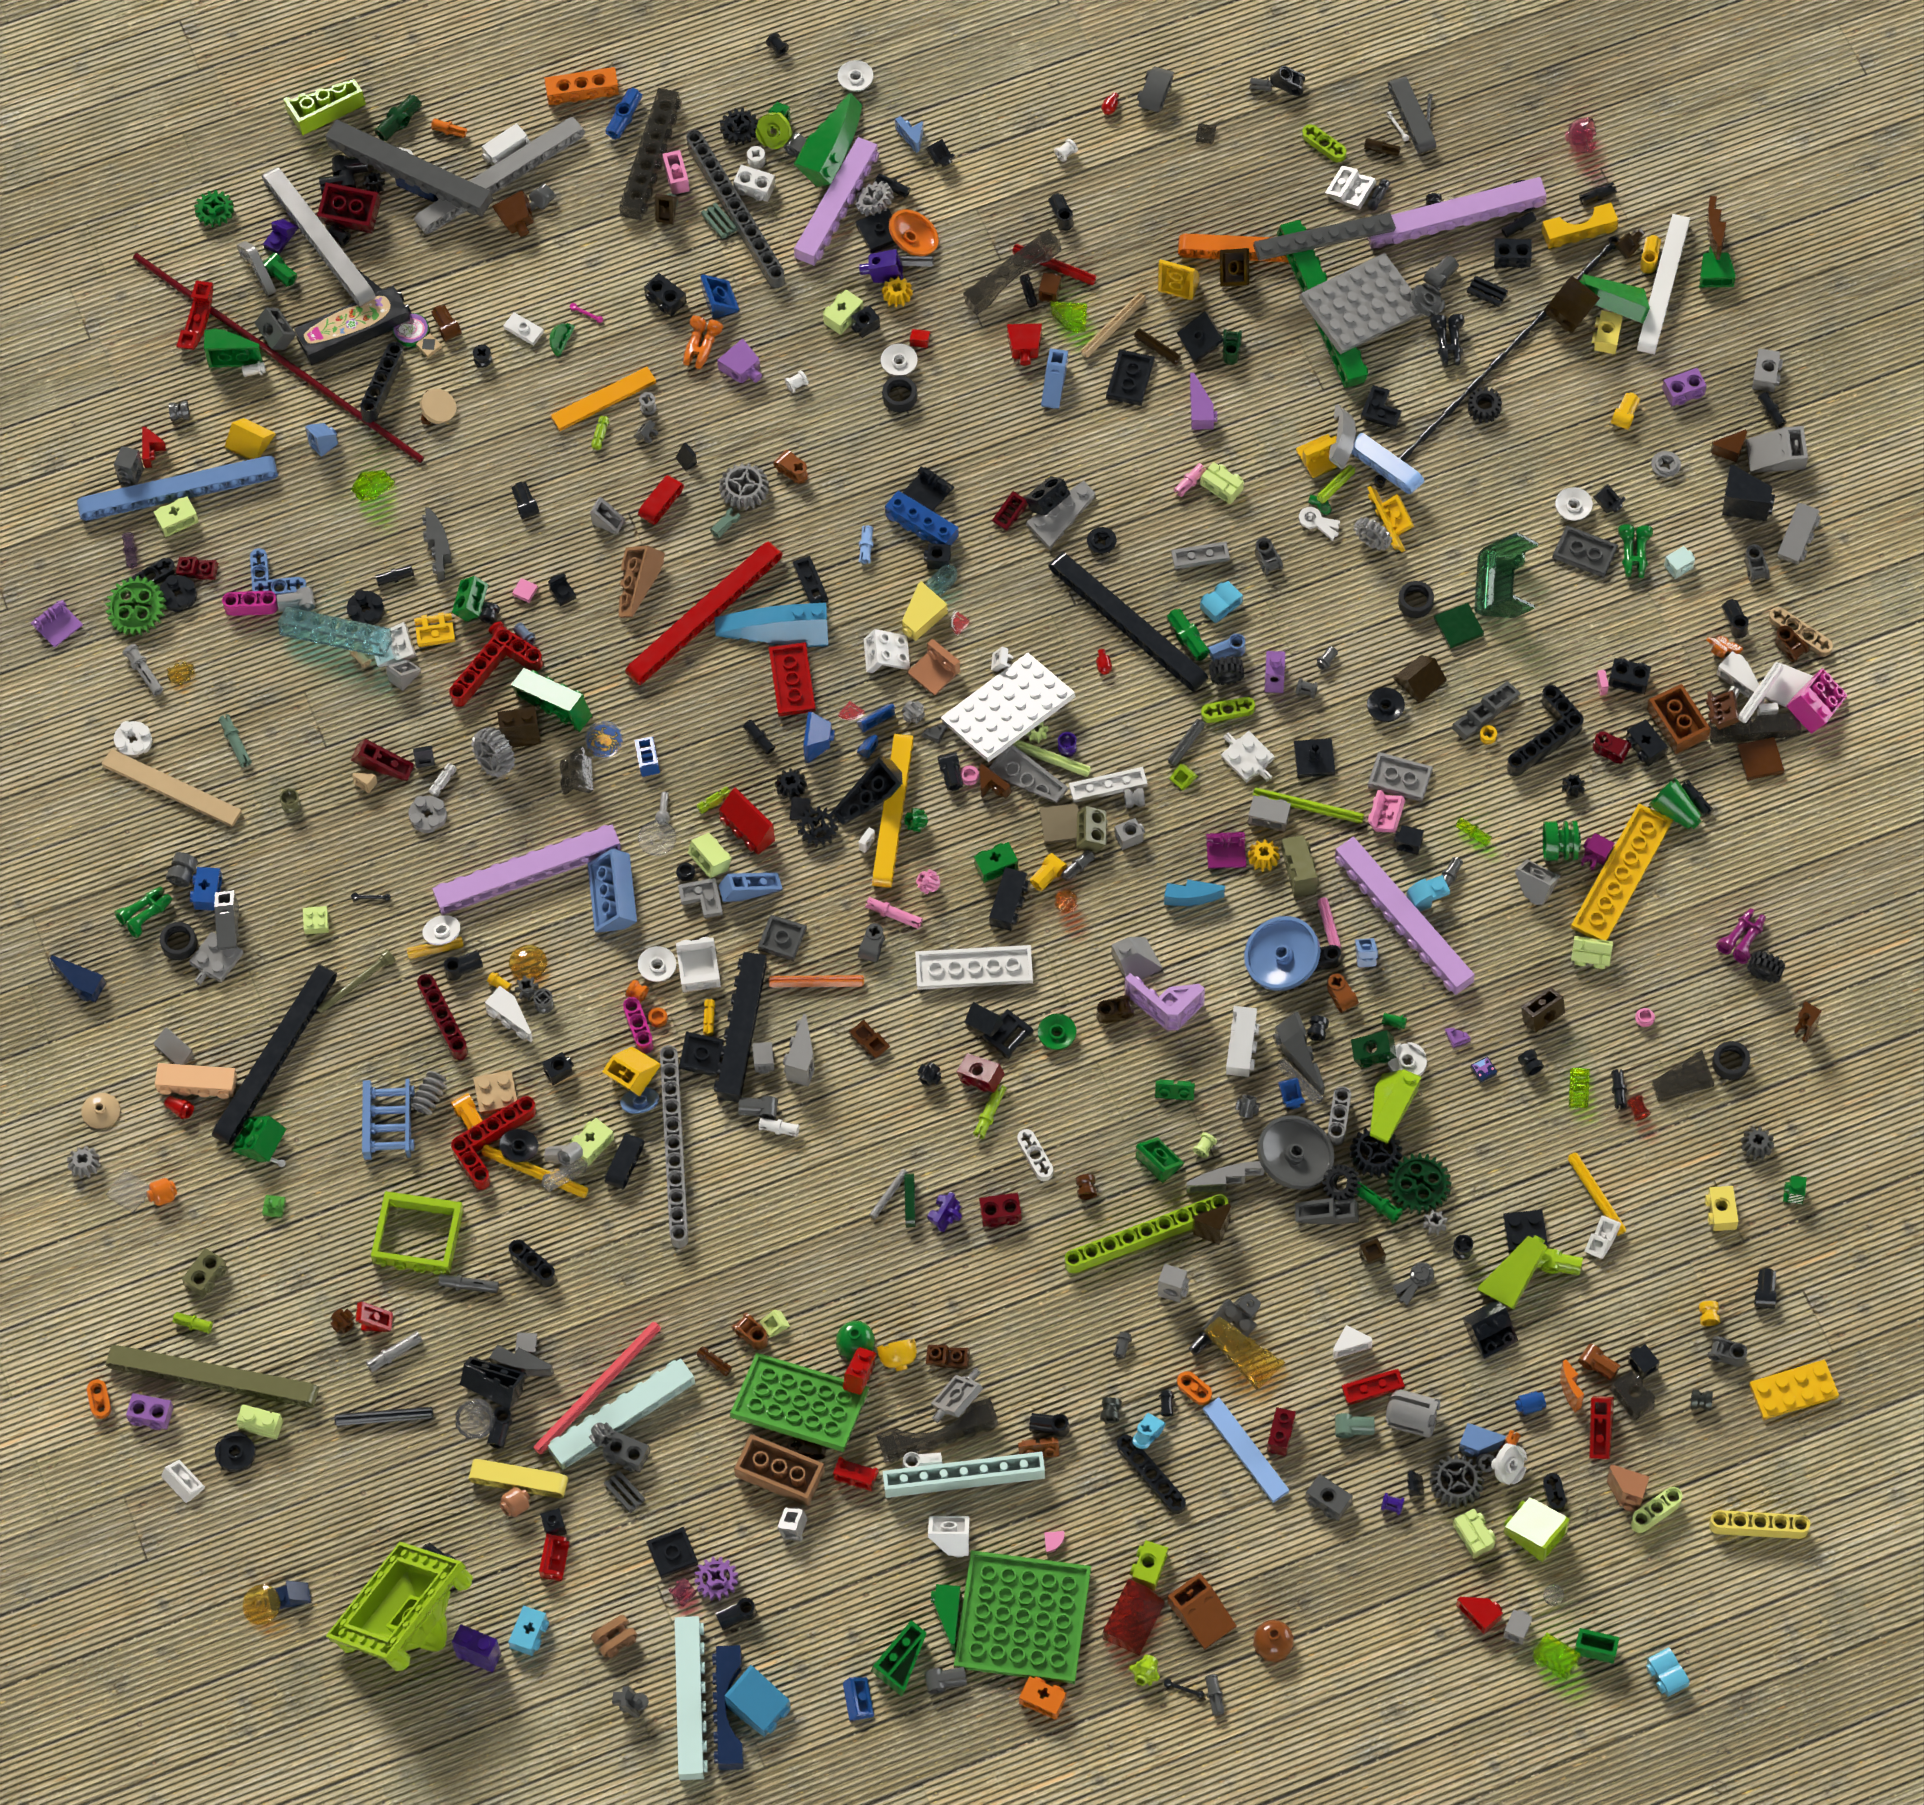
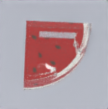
(958, 622)
(851, 712)

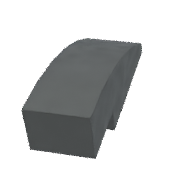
(1327, 1211)
(521, 1361)

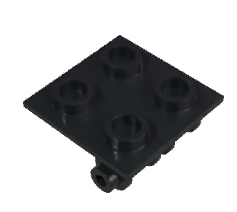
(928, 488)

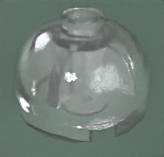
(475, 1418)

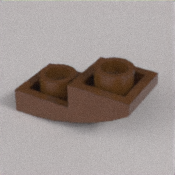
(947, 1357)

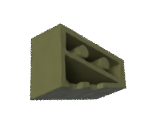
(1299, 866)

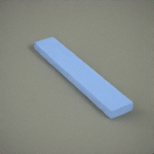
(1246, 1450)

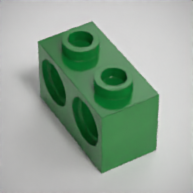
(470, 598)

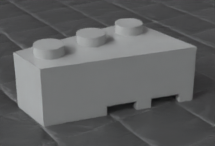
(1799, 534)

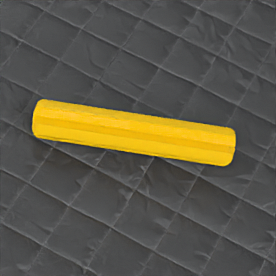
(428, 949)

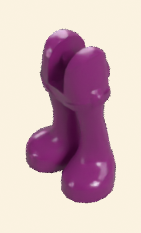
(1741, 952)

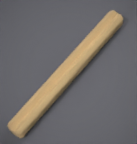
(1113, 325)

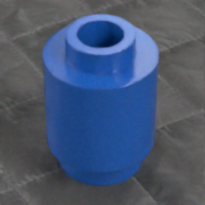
(1530, 1402)

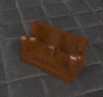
(1808, 1020)

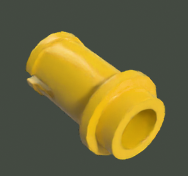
(495, 980)

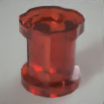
(1638, 1108)

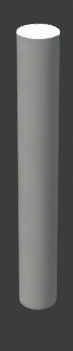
(888, 1194)

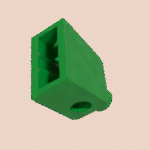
(1716, 272)

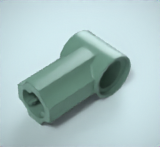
(1347, 1425)

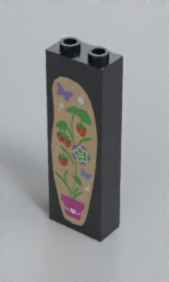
(352, 325)

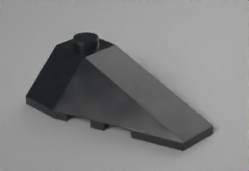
(872, 789)

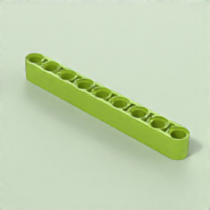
(1135, 1233)

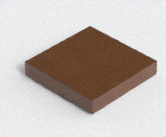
(1760, 758)

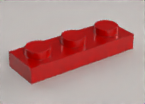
(1373, 1387)

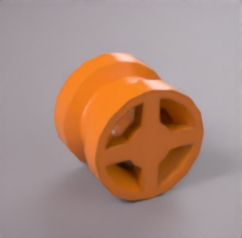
(637, 991)

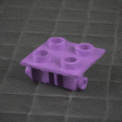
(56, 623)

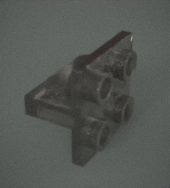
(576, 772)

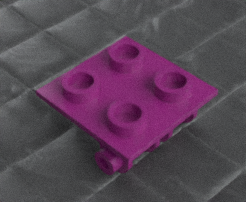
(1226, 850)

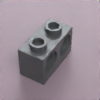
(128, 466)
(629, 1447)

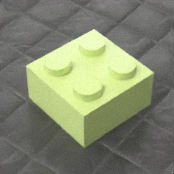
(315, 920)

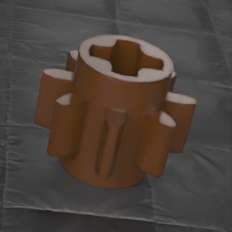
(342, 1320)

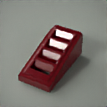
(1009, 502)

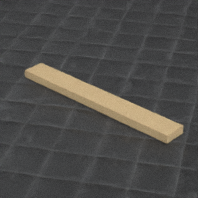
(172, 788)

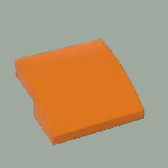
(1568, 1381)

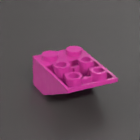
(1817, 701)

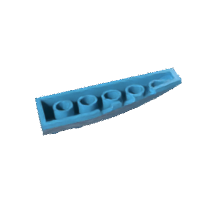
(777, 625)

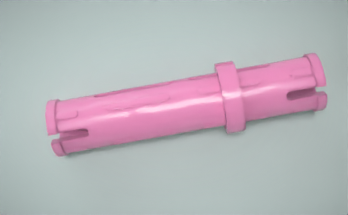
(886, 909)

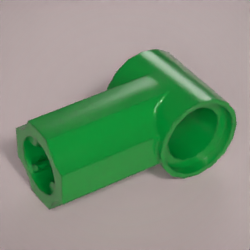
(276, 267)

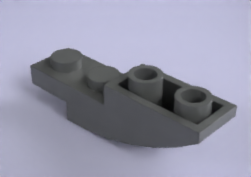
(437, 542)

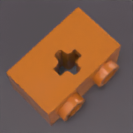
(1049, 1705)

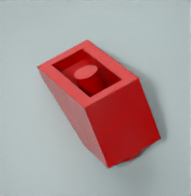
(1480, 1612)

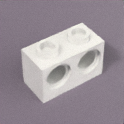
(755, 180)

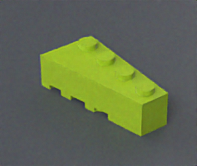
(324, 105)

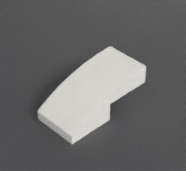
(1602, 1239)

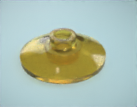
(268, 1606)

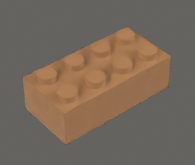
(779, 1470)

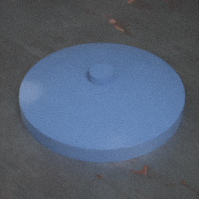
(1282, 953)

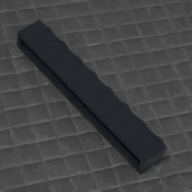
(741, 1027)

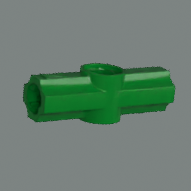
(1187, 634)

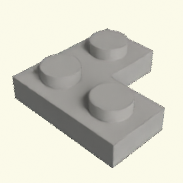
(704, 892)

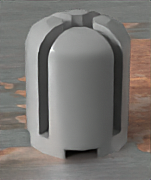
(1412, 1413)

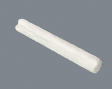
(1760, 692)

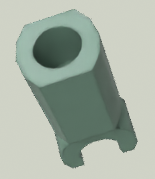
(724, 523)

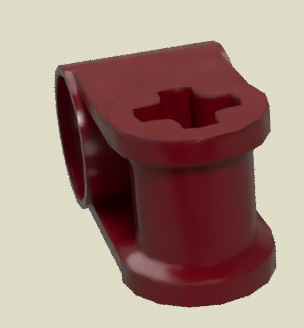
(1612, 747)

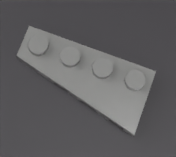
(1025, 773)

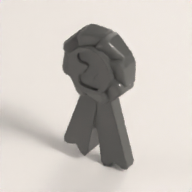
(1420, 1275)

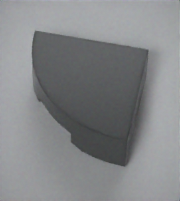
(935, 733)

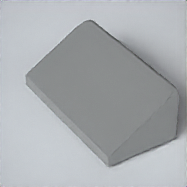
(173, 1047)

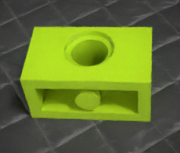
(1153, 1553)

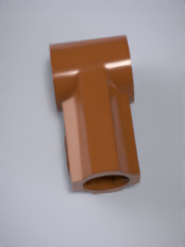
(1594, 1359)

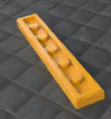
(603, 398)

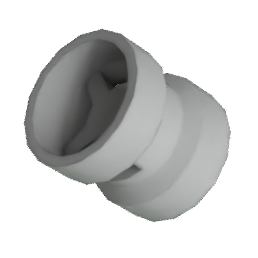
(1135, 797)

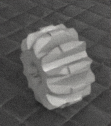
(83, 1162)

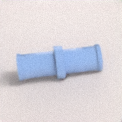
(866, 544)

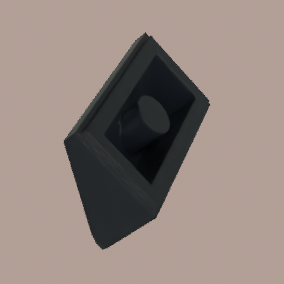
(983, 1020)

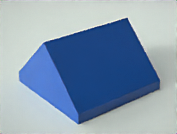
(718, 296)

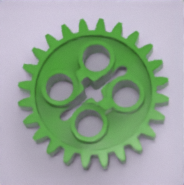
(138, 590)

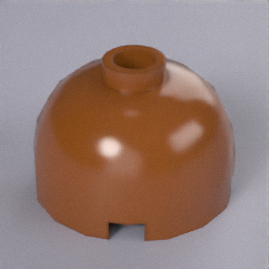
(1273, 1640)

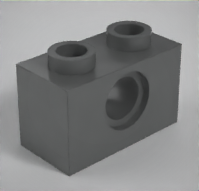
(275, 328)
(1324, 1487)

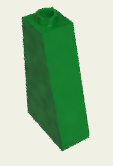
(1619, 297)

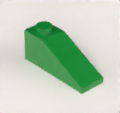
(946, 1605)

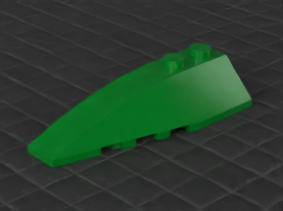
(829, 144)

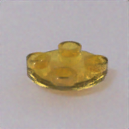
(528, 961)

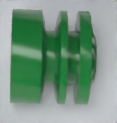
(1562, 840)

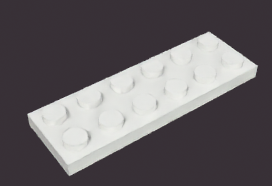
(974, 967)

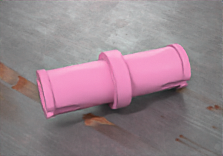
(1189, 480)

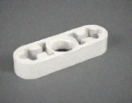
(1035, 1146)

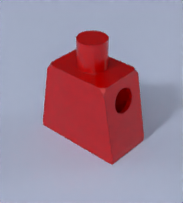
(1024, 341)

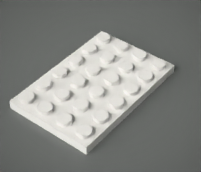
(1008, 707)

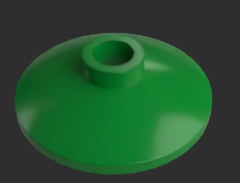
(1057, 1023)

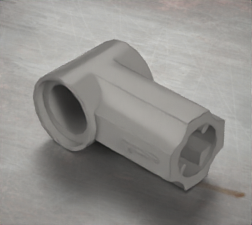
(301, 599)
(563, 1154)

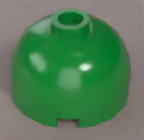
(853, 1336)

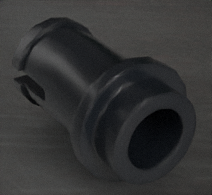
(1166, 1403)

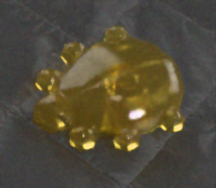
(180, 673)

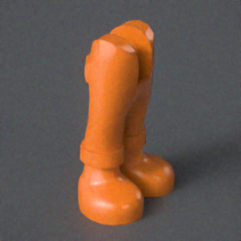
(699, 325)

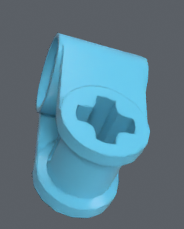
(1148, 1431)

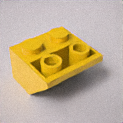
(631, 1069)

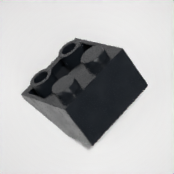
(1490, 1328)

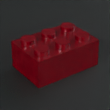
(349, 207)

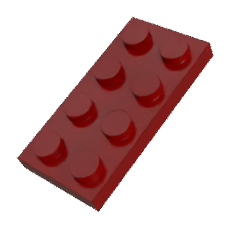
(792, 679)

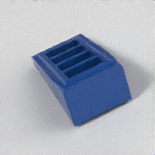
(648, 767)

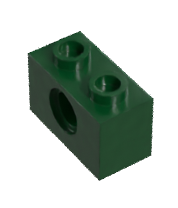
(1364, 1045)

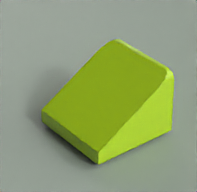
(1183, 776)

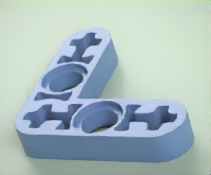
(264, 582)

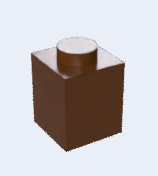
(1049, 287)

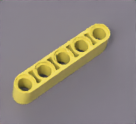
(511, 1476)
(1768, 1519)

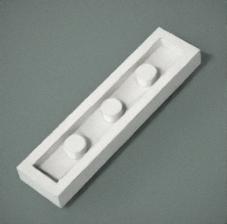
(1108, 784)

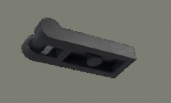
(810, 580)

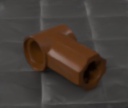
(447, 326)

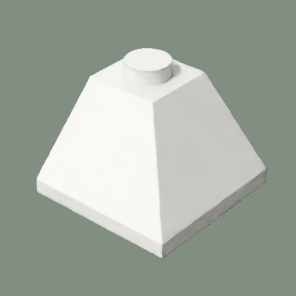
(950, 1534)

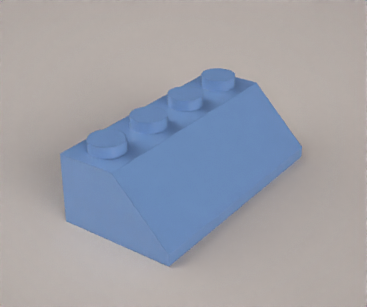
(612, 891)

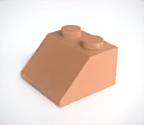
(1627, 1487)

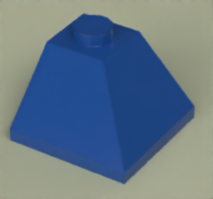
(817, 736)

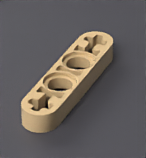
(1802, 629)

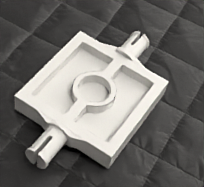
(1247, 756)

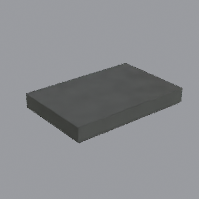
(1585, 551)

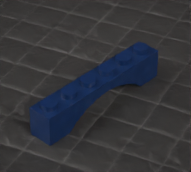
(728, 1667)

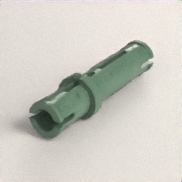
(231, 733)

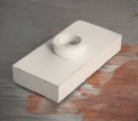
(523, 328)

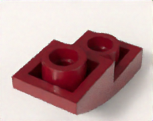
(197, 569)

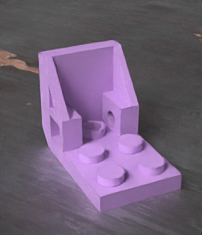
(1169, 1014)

